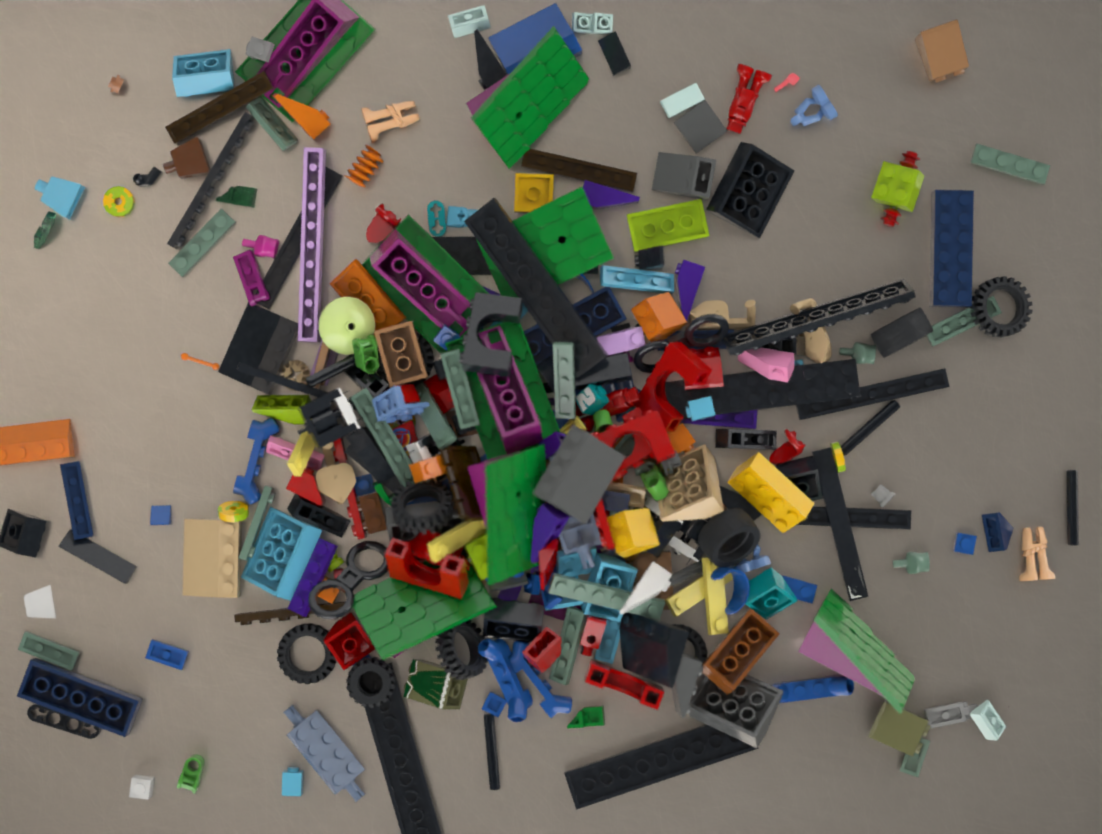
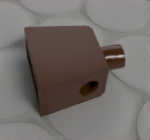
(188, 160)

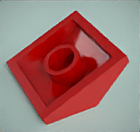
(547, 562)

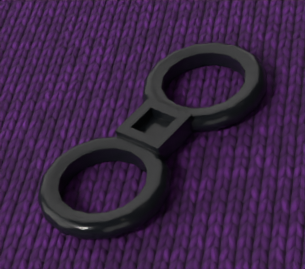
(685, 337)
(347, 581)

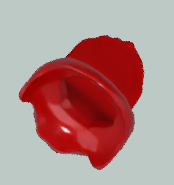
(381, 225)
(787, 450)

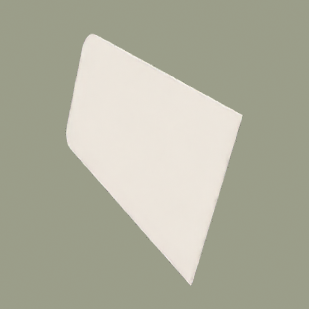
(40, 603)

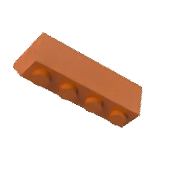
(36, 442)

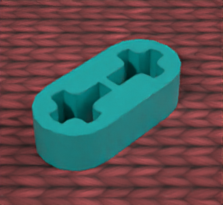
(441, 217)

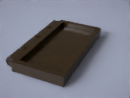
(458, 460)

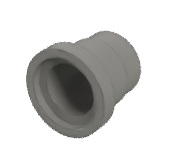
(883, 495)

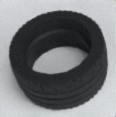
(902, 332)
(729, 537)

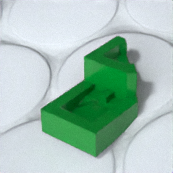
(380, 490)
(588, 717)

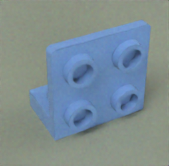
(391, 406)

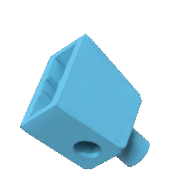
(60, 195)

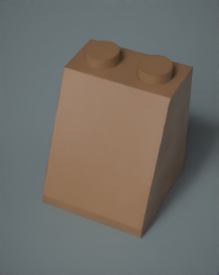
(942, 51)

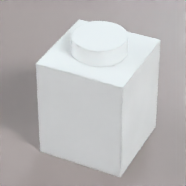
(141, 787)

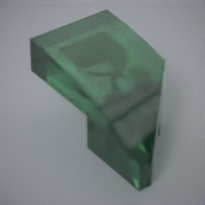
(239, 196)
(43, 232)

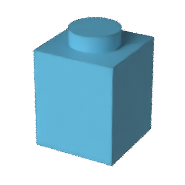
(700, 409)
(292, 782)

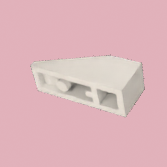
(649, 586)

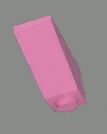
(770, 363)

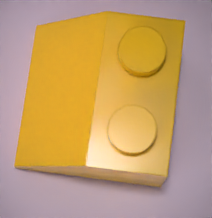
(633, 531)

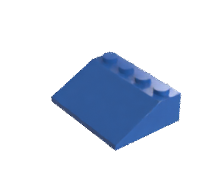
(520, 38)

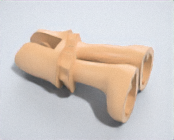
(394, 110)
(1029, 548)

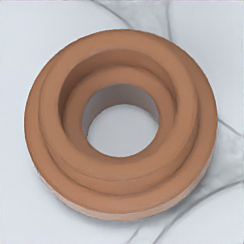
(115, 84)

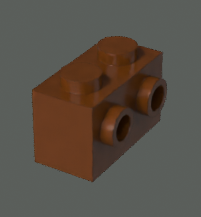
(373, 513)

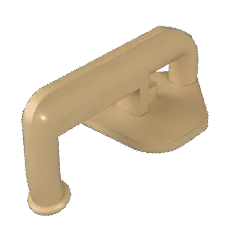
(721, 308)
(816, 343)
(335, 480)

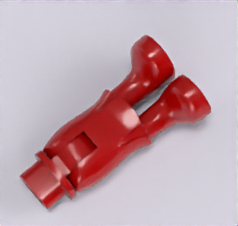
(744, 98)
(619, 402)

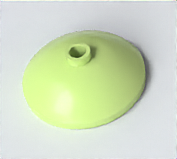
(335, 321)

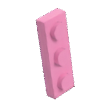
(284, 449)

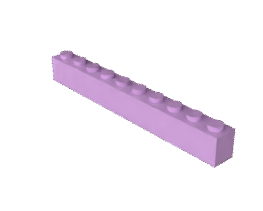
(311, 244)

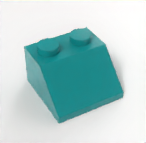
(769, 594)

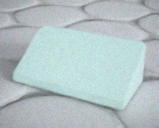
(469, 21)
(988, 721)

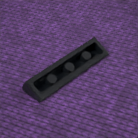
(98, 557)

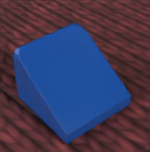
(160, 515)

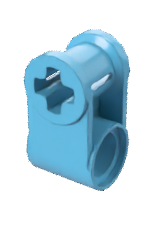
(457, 216)

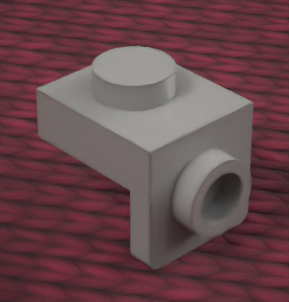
(259, 49)

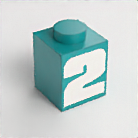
(591, 399)

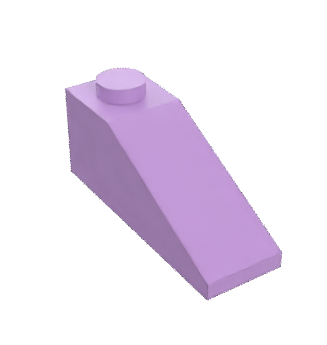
(622, 340)

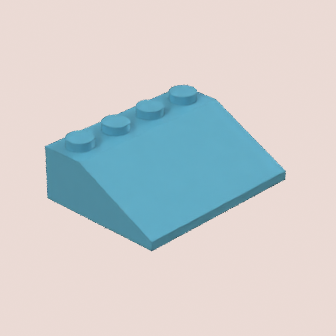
(281, 554)

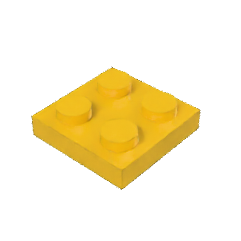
(532, 191)

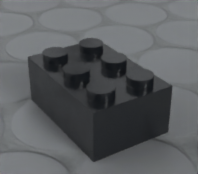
(513, 620)

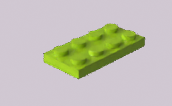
(668, 225)

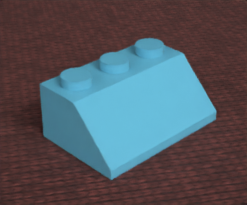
(203, 73)
(612, 573)

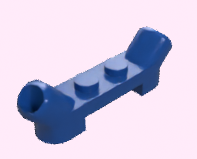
(259, 433)
(815, 688)
(517, 698)
(551, 703)

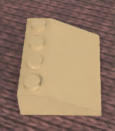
(692, 488)
(212, 558)

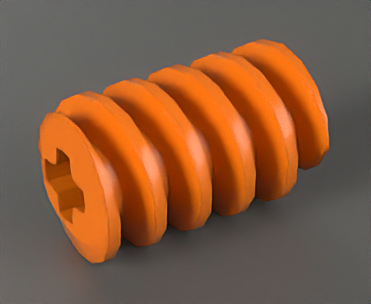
(364, 167)

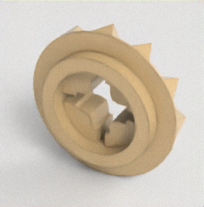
(297, 366)

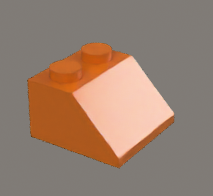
(659, 316)

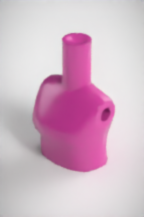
(263, 246)

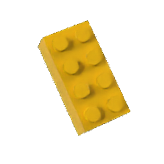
(770, 492)

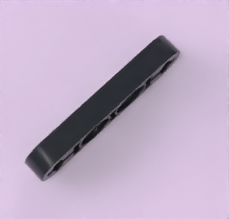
(63, 723)

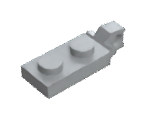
(949, 714)

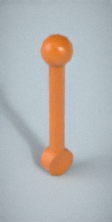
(184, 356)

